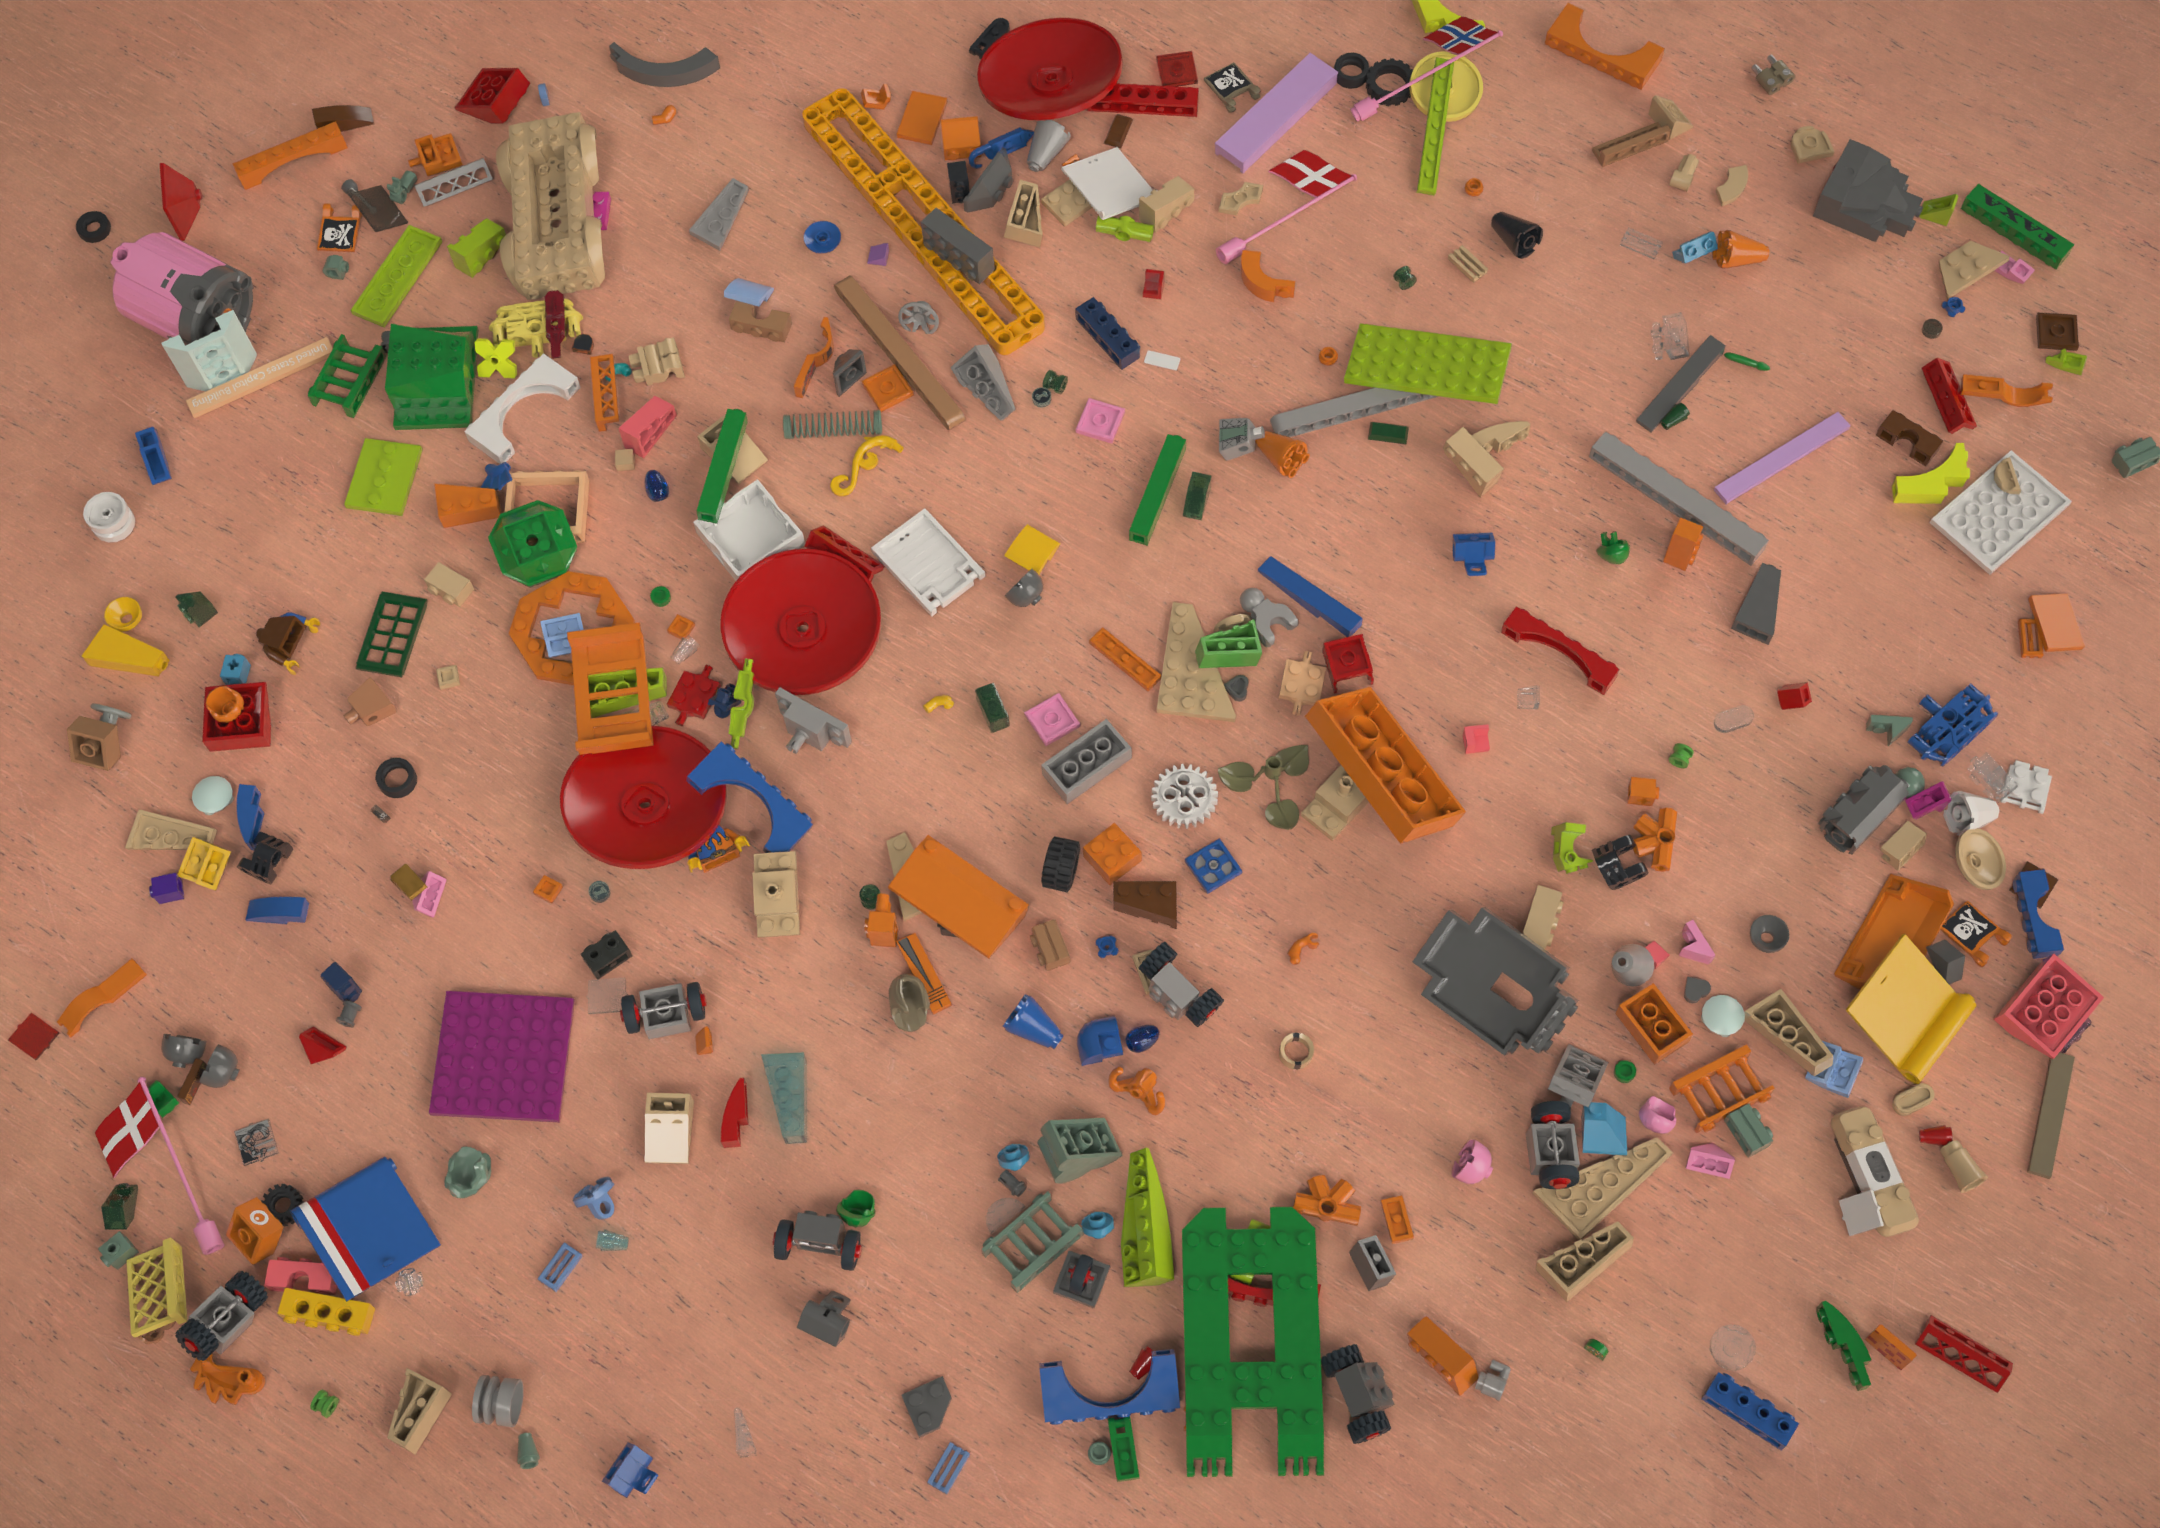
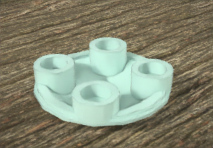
(212, 795)
(1723, 1015)

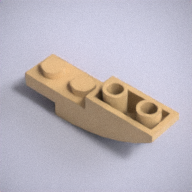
(1502, 435)

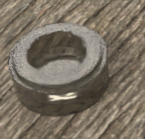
(1932, 328)
(380, 814)

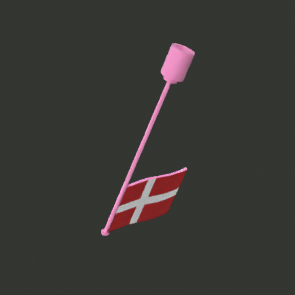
(1306, 173)
(128, 1131)

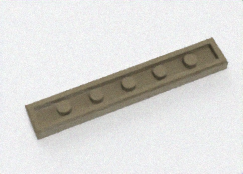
(2051, 1116)

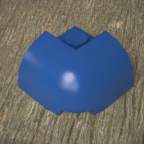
(1099, 1040)

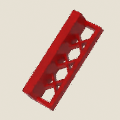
(1948, 395)
(837, 545)
(1966, 1346)

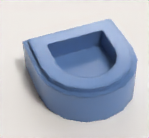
(543, 92)

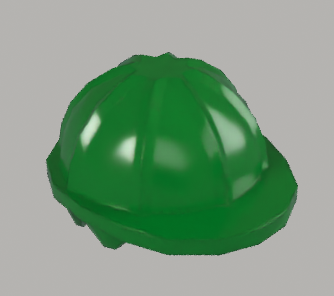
(857, 1208)

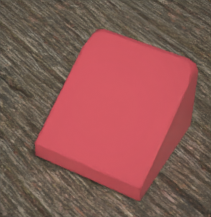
(1658, 953)

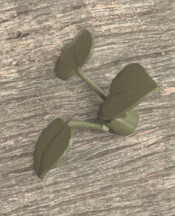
(1292, 760)

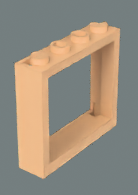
(554, 478)

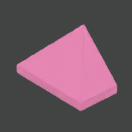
(429, 898)
(1710, 1160)

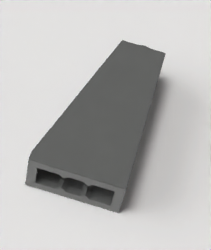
(1759, 608)

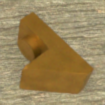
(408, 882)

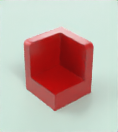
(1153, 284)
(1794, 696)

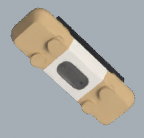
(1873, 1168)

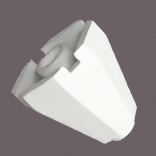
(1969, 812)

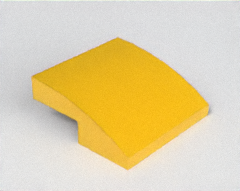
(1032, 549)
(204, 863)

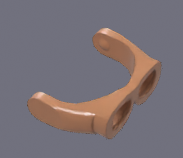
(148, 1339)

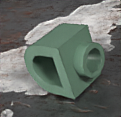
(335, 267)

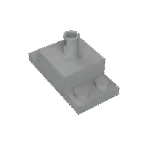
(810, 724)
(1577, 1076)

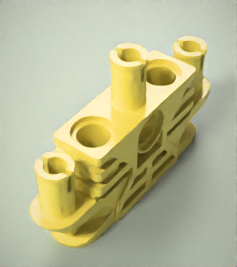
(525, 319)

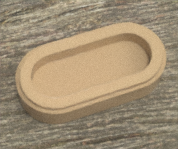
(1913, 1099)

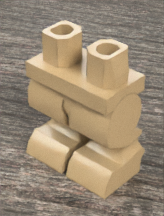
(656, 362)

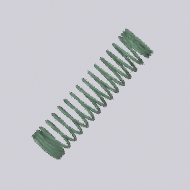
(877, 425)

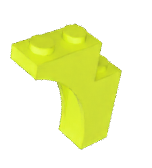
(1435, 15)
(1933, 485)

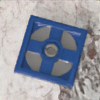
(1213, 866)

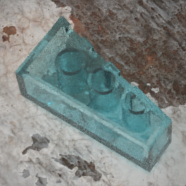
(788, 1088)

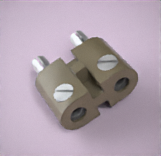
(1775, 77)

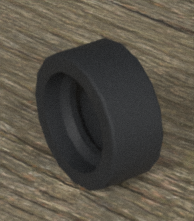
(1351, 59)
(400, 791)

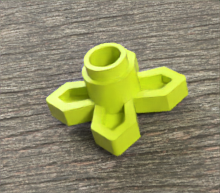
(496, 358)

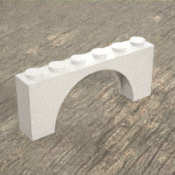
(540, 377)

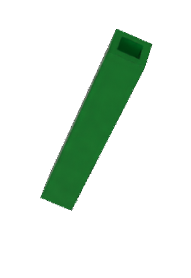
(722, 466)
(1157, 489)

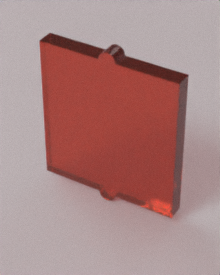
(33, 1036)

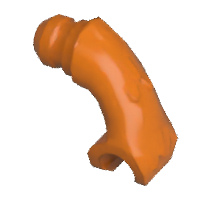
(1295, 949)

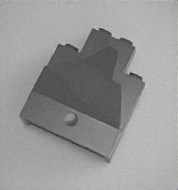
(1868, 195)

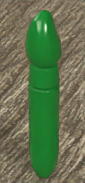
(1747, 361)

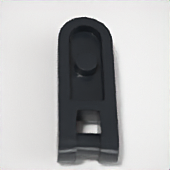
(992, 33)

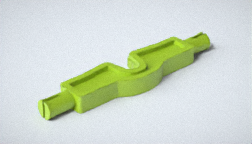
(743, 692)

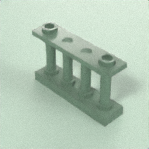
(1036, 1262)

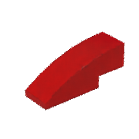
(735, 1115)

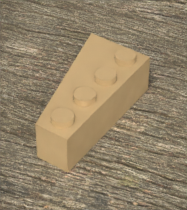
(1542, 916)
(1581, 1263)

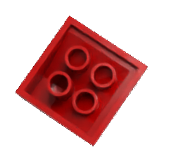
(179, 200)

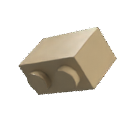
(448, 584)

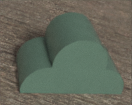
(1077, 1147)

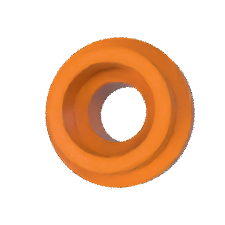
(1474, 183)
(1328, 351)

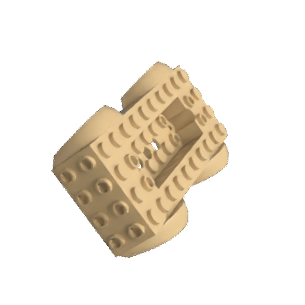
(532, 163)

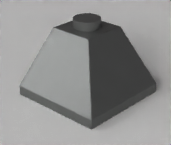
(848, 370)

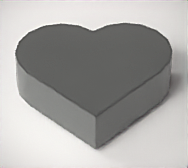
(1237, 687)
(1696, 989)

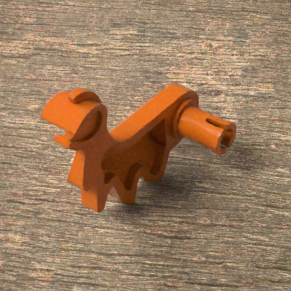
(228, 1380)

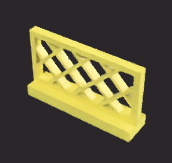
(172, 1283)

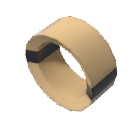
(1300, 1038)

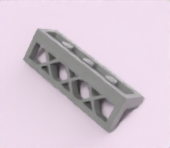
(455, 173)

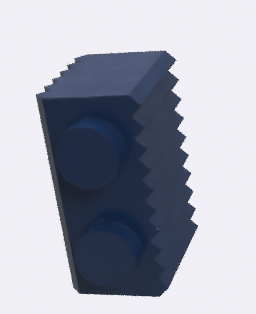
(341, 983)

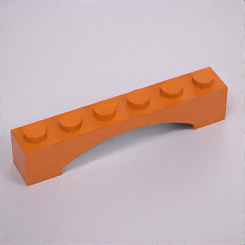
(256, 167)

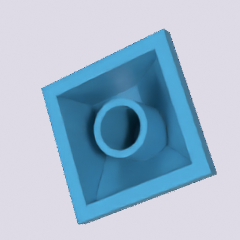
(1603, 1130)

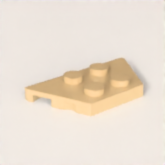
(1968, 265)

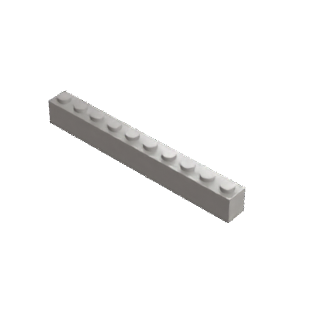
(1678, 498)

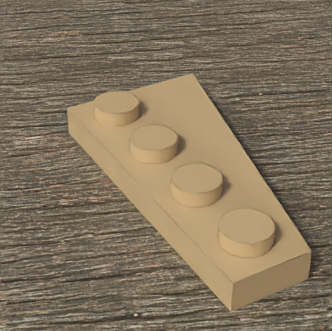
(165, 833)
(899, 852)

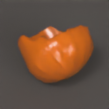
(224, 704)

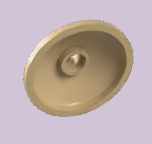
(1980, 859)

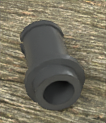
(1014, 1185)

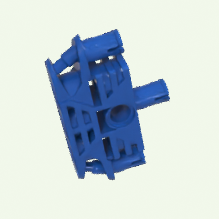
(1954, 738)

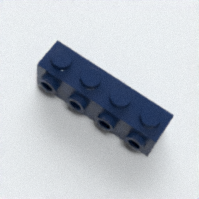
(1108, 333)

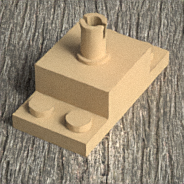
(1335, 804)
(776, 894)

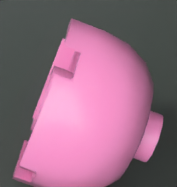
(1473, 1164)

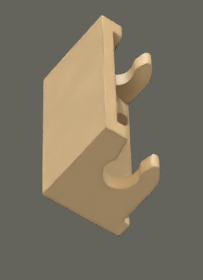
(1903, 845)

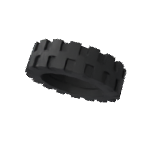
(1387, 67)

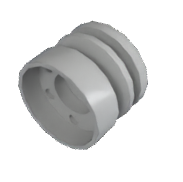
(497, 1401)

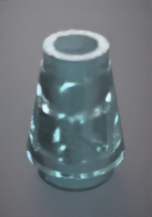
(611, 1241)

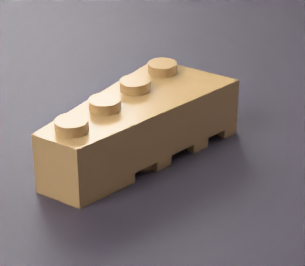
(1789, 1031)

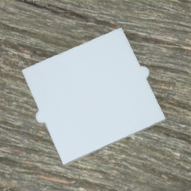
(1861, 1213)

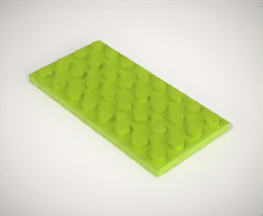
(1428, 363)

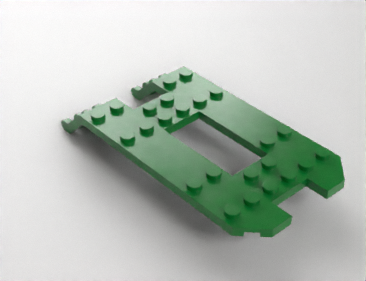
(1218, 1385)

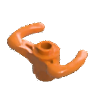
(1140, 1088)

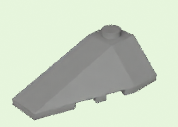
(984, 378)

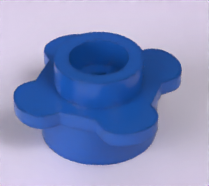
(1953, 302)
(1102, 942)

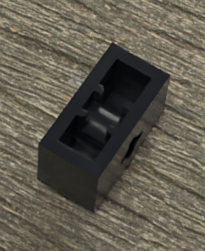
(958, 181)

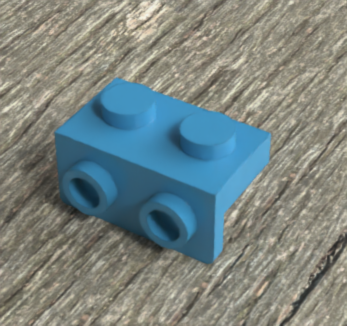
(1696, 248)

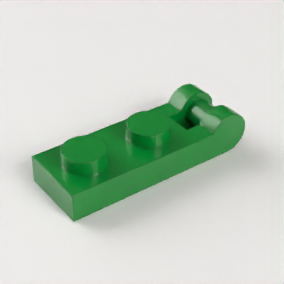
(1123, 1449)

